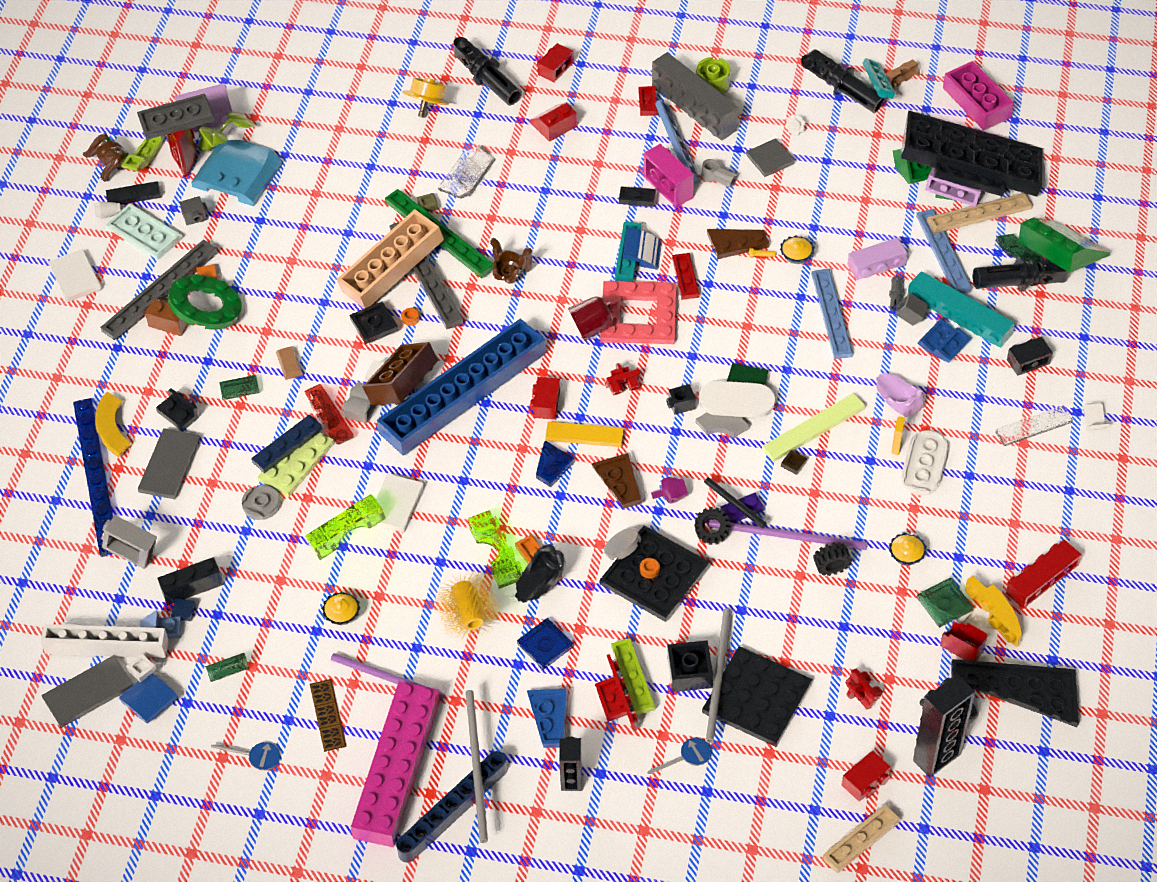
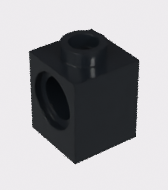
(681, 399)

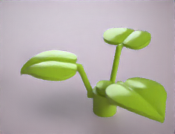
(212, 138)

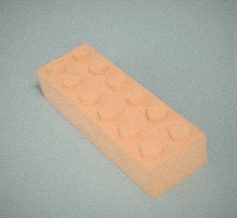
(390, 259)

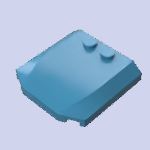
(238, 170)

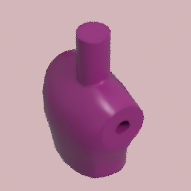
(672, 489)

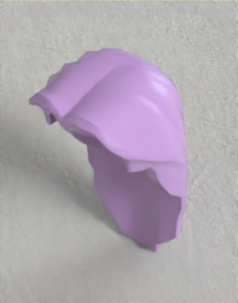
(899, 394)

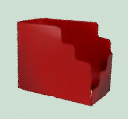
(956, 639)

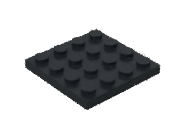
(659, 595)
(759, 696)

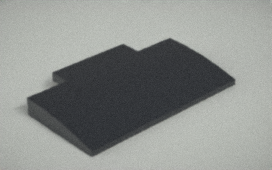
(972, 156)

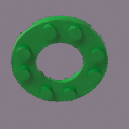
(213, 320)

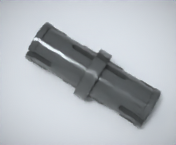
(895, 293)

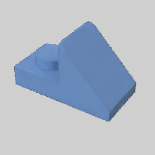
(171, 624)

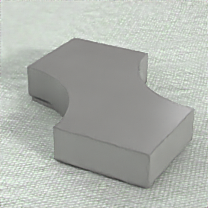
(728, 425)

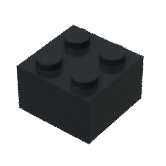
(689, 666)

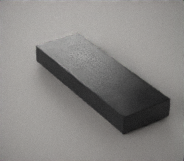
(134, 193)

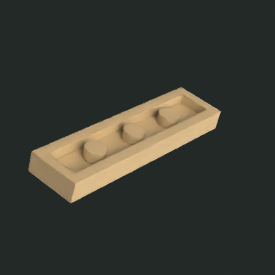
(861, 838)

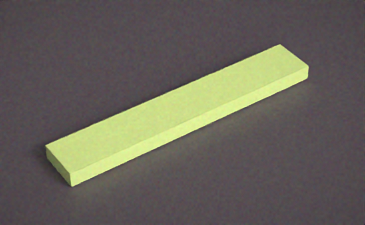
(813, 427)

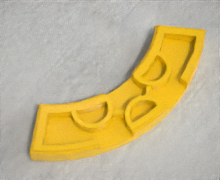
(107, 427)

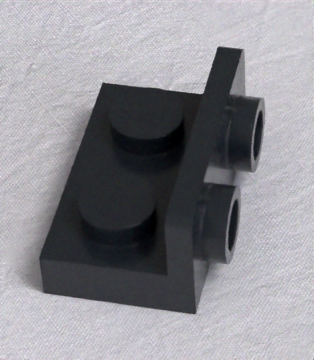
(178, 410)

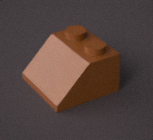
(162, 318)

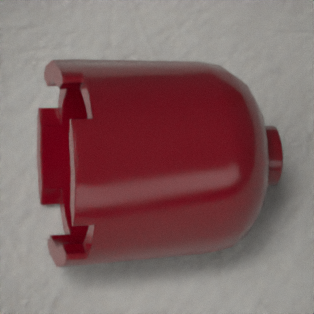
(592, 316)

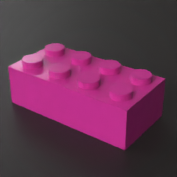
(978, 95)

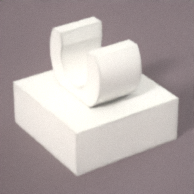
(141, 668)

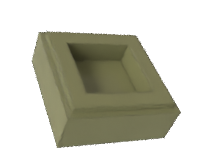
(428, 202)

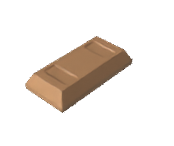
(289, 362)

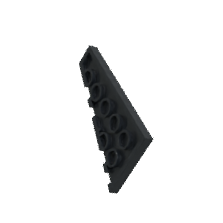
(1035, 688)

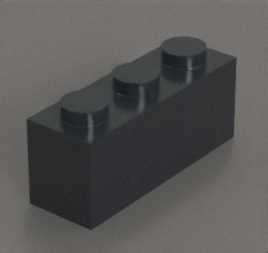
(190, 581)
(570, 763)

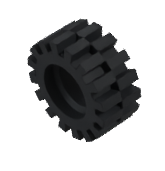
(707, 515)
(832, 559)

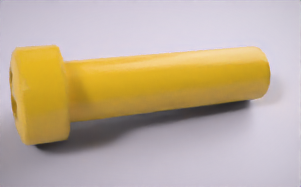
(752, 252)

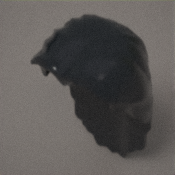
(540, 573)

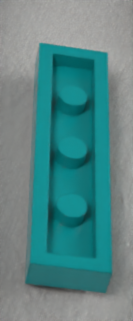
(878, 78)
(625, 268)

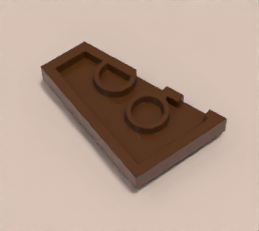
(736, 241)
(619, 479)

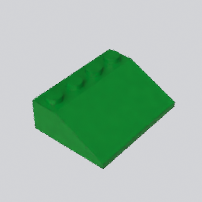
(1059, 244)

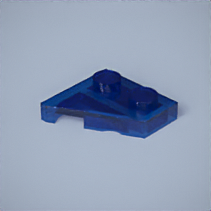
(552, 464)

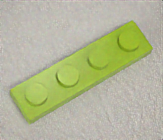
(633, 676)

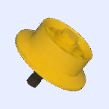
(427, 91)

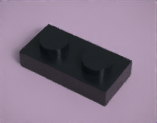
(637, 196)

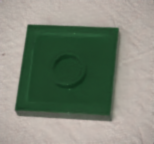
(945, 602)

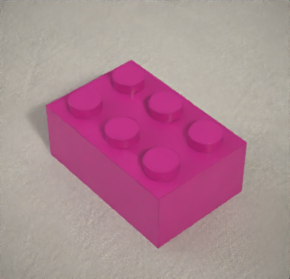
(668, 175)

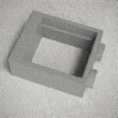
(128, 541)

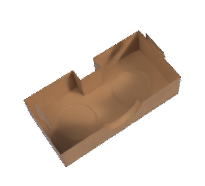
(903, 73)

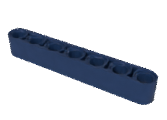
(446, 814)

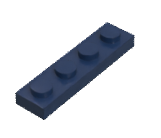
(286, 443)

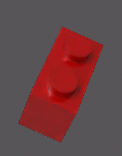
(555, 62)
(546, 398)
(866, 776)

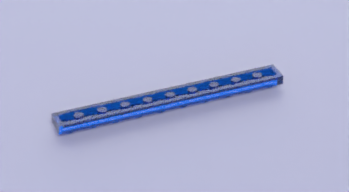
(94, 468)

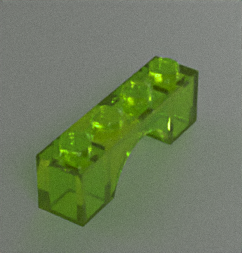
(486, 531)
(327, 536)

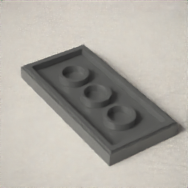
(175, 116)
(168, 463)
(87, 691)

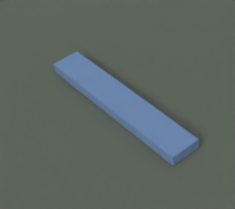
(676, 137)
(944, 254)
(831, 314)

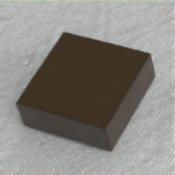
(794, 462)

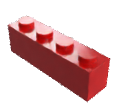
(1043, 573)

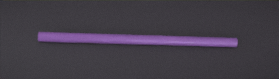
(790, 535)

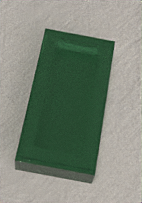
(239, 387)
(227, 667)

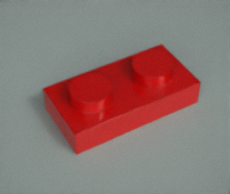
(647, 100)

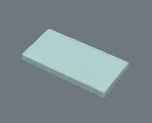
(144, 231)

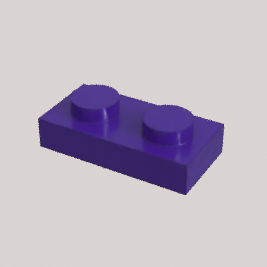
(750, 501)

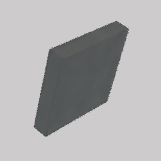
(770, 157)

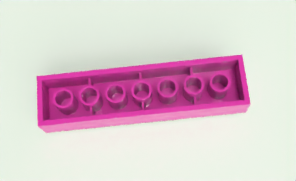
(395, 764)

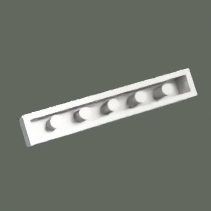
(104, 641)

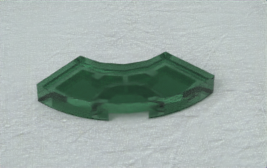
(1015, 249)

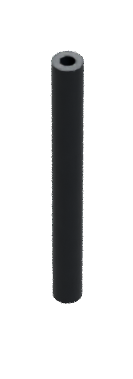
(734, 502)

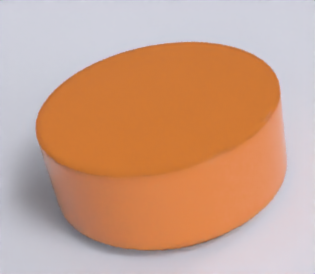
(410, 316)
(649, 568)

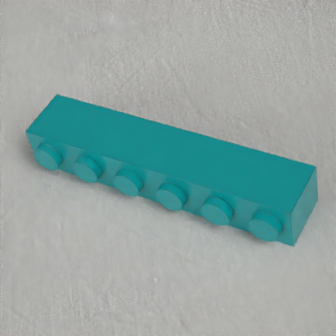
(962, 309)

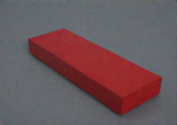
(685, 276)

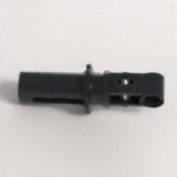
(486, 71)
(842, 80)
(1019, 274)

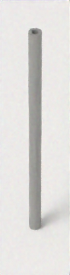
(718, 676)
(476, 764)

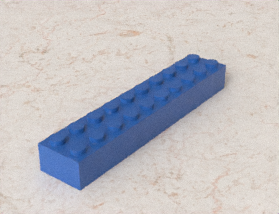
(461, 386)

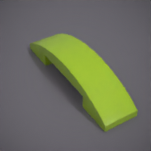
(144, 154)

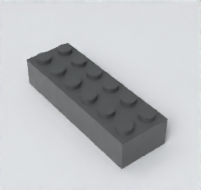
(694, 96)

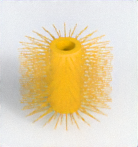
(467, 605)

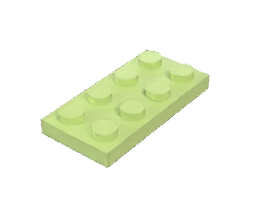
(294, 468)

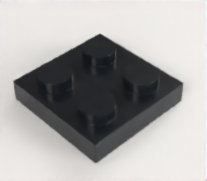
(373, 322)

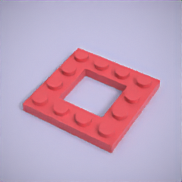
(660, 333)

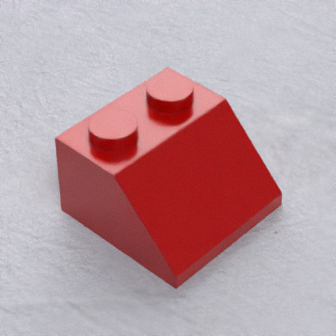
(555, 121)

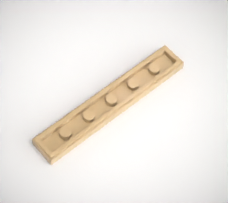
(980, 213)

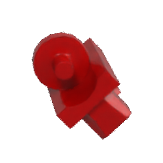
(621, 376)
(861, 689)

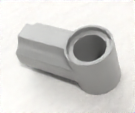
(713, 172)

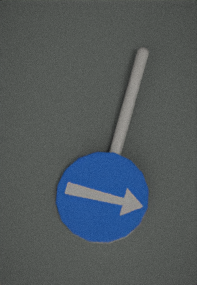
(693, 751)
(261, 756)

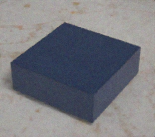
(183, 609)

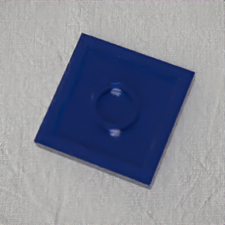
(545, 643)

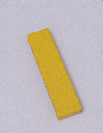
(584, 434)

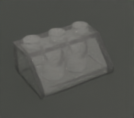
(468, 173)

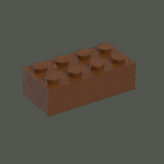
(400, 374)

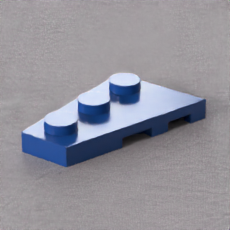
(550, 714)

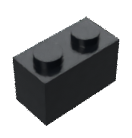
(1029, 356)

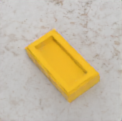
(898, 435)

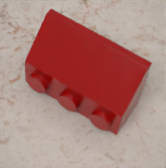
(183, 149)

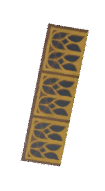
(327, 715)

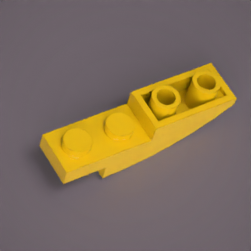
(1001, 613)

